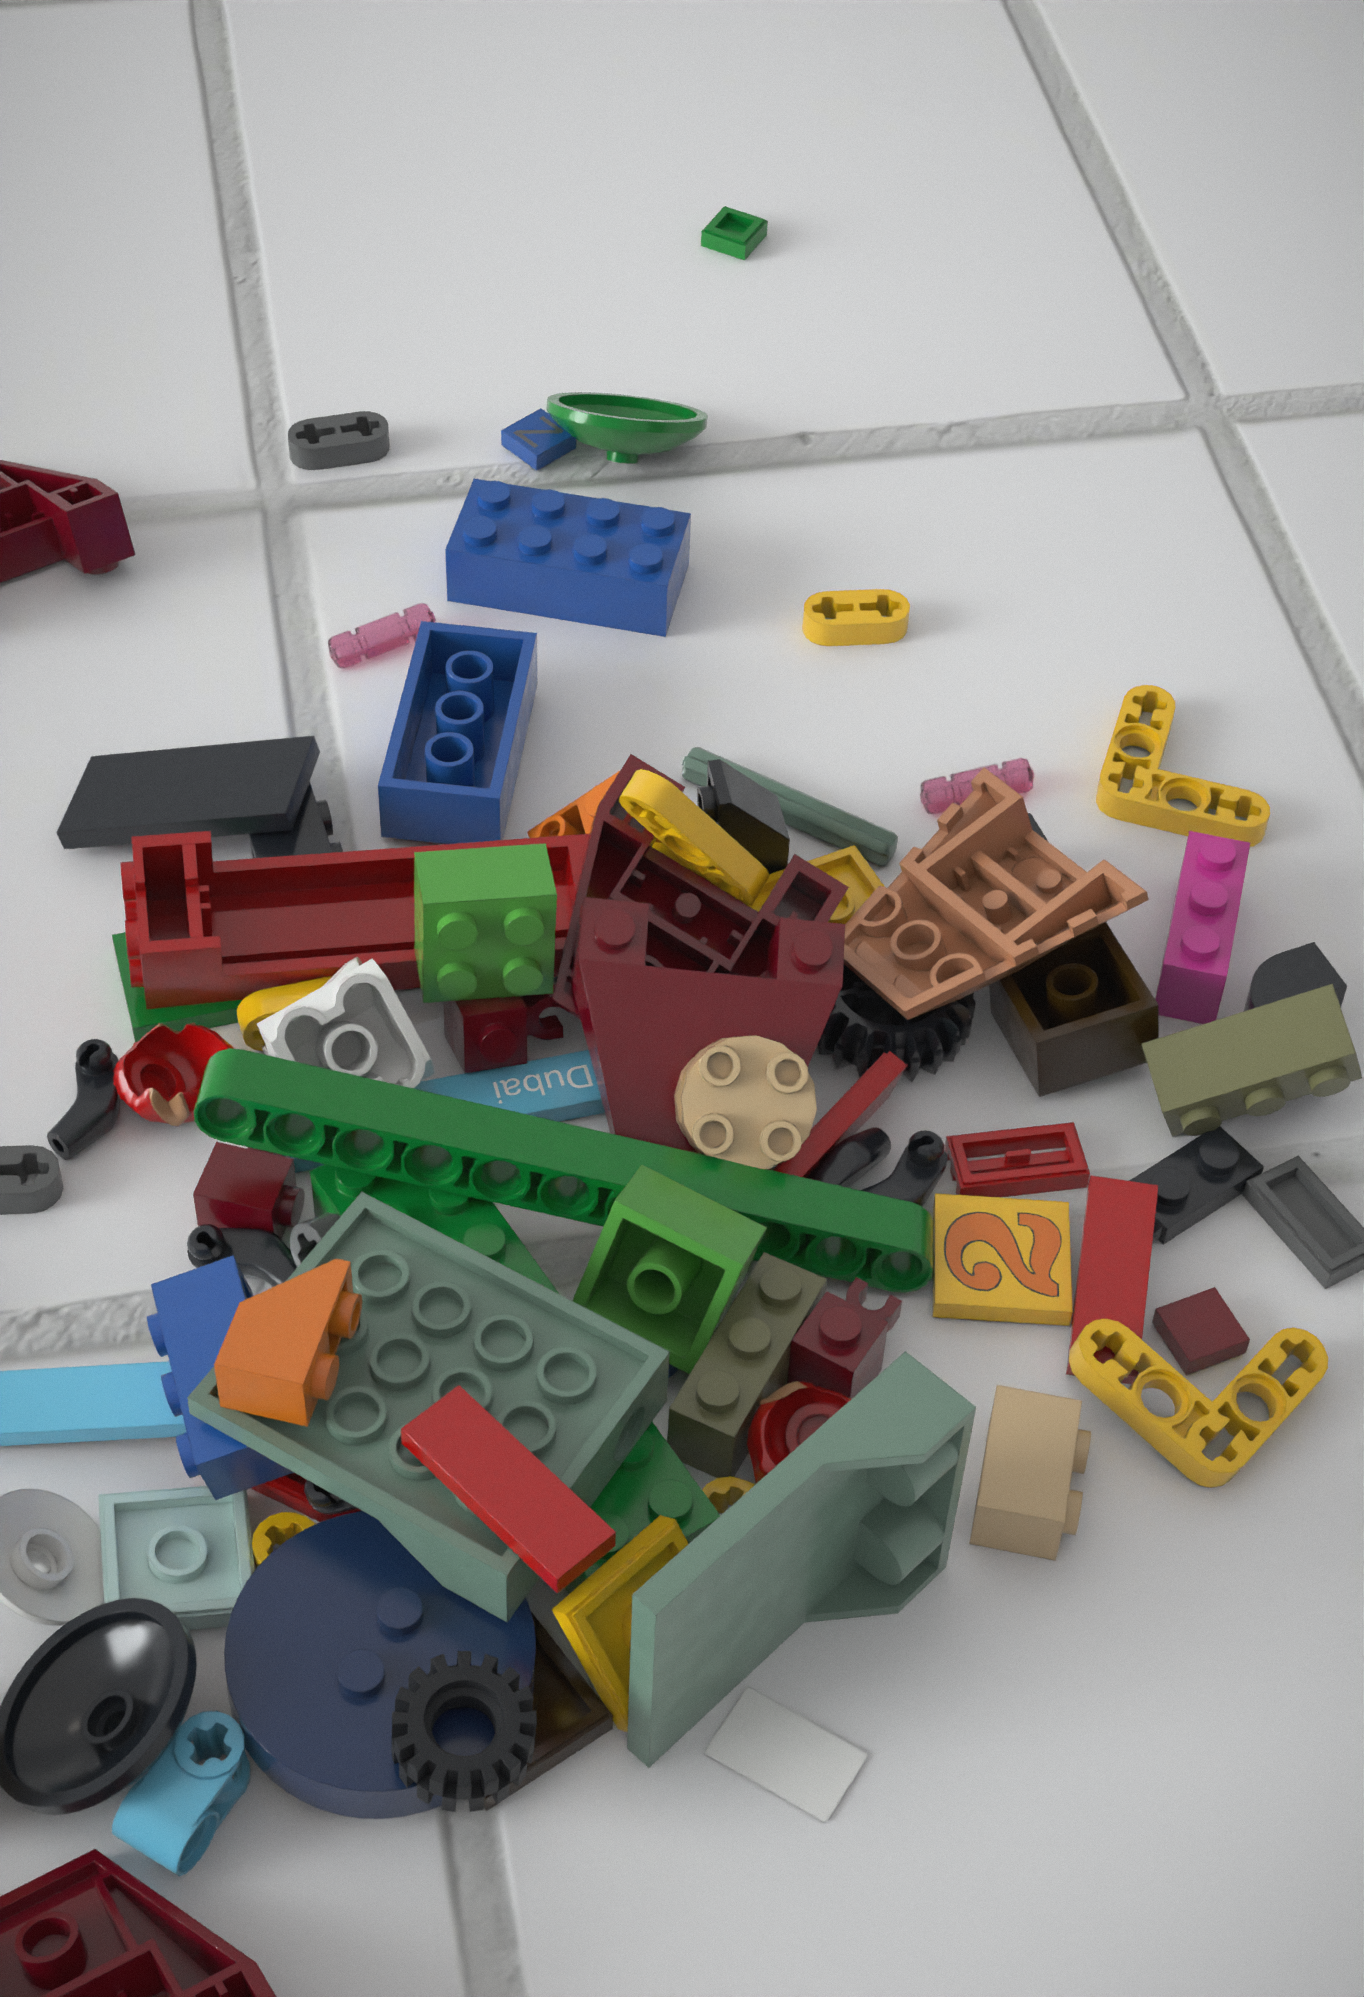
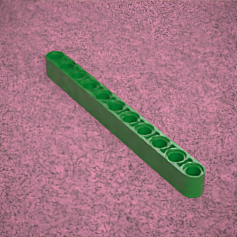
(547, 1164)

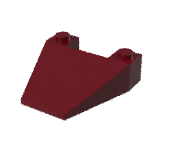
(57, 518)
(689, 918)
(653, 1020)
(110, 1935)

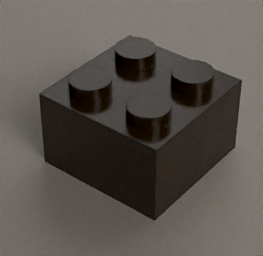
(1076, 1013)

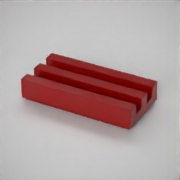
(1019, 1170)

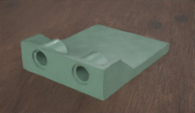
(440, 1320)
(828, 1534)

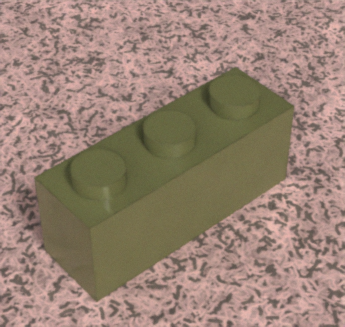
(1252, 1062)
(741, 1366)

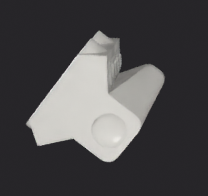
(351, 1028)

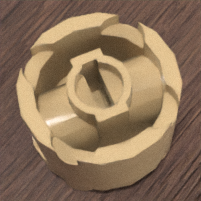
(746, 1101)

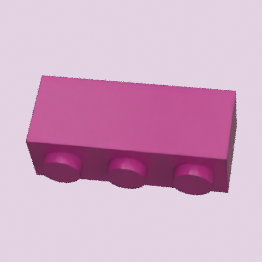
(1202, 928)

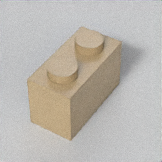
(1028, 1471)

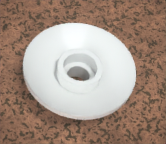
(48, 1557)

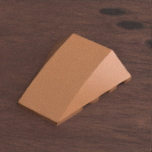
(977, 905)

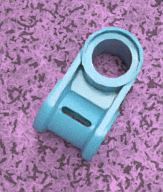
(182, 1803)

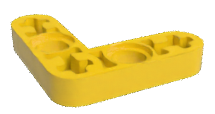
(1153, 787)
(692, 836)
(1195, 1416)

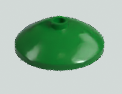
(625, 423)

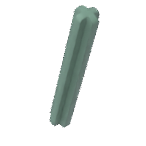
(807, 812)

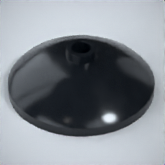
(95, 1706)

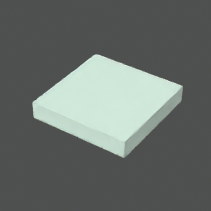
(177, 1551)

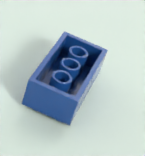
(568, 557)
(458, 734)

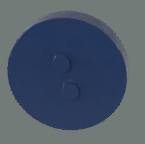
(323, 1652)

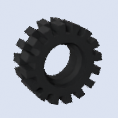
(455, 1775)

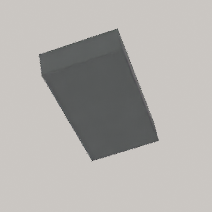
(1309, 1220)

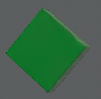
(734, 233)

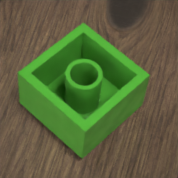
(484, 922)
(668, 1265)

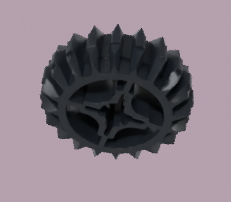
(867, 1026)

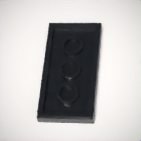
(190, 790)

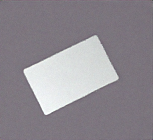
(786, 1754)

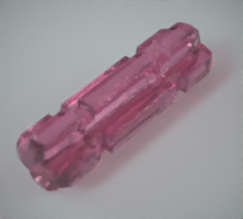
(378, 636)
(939, 794)

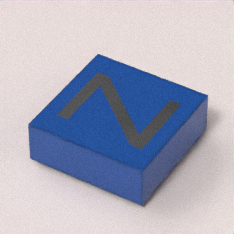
(537, 439)

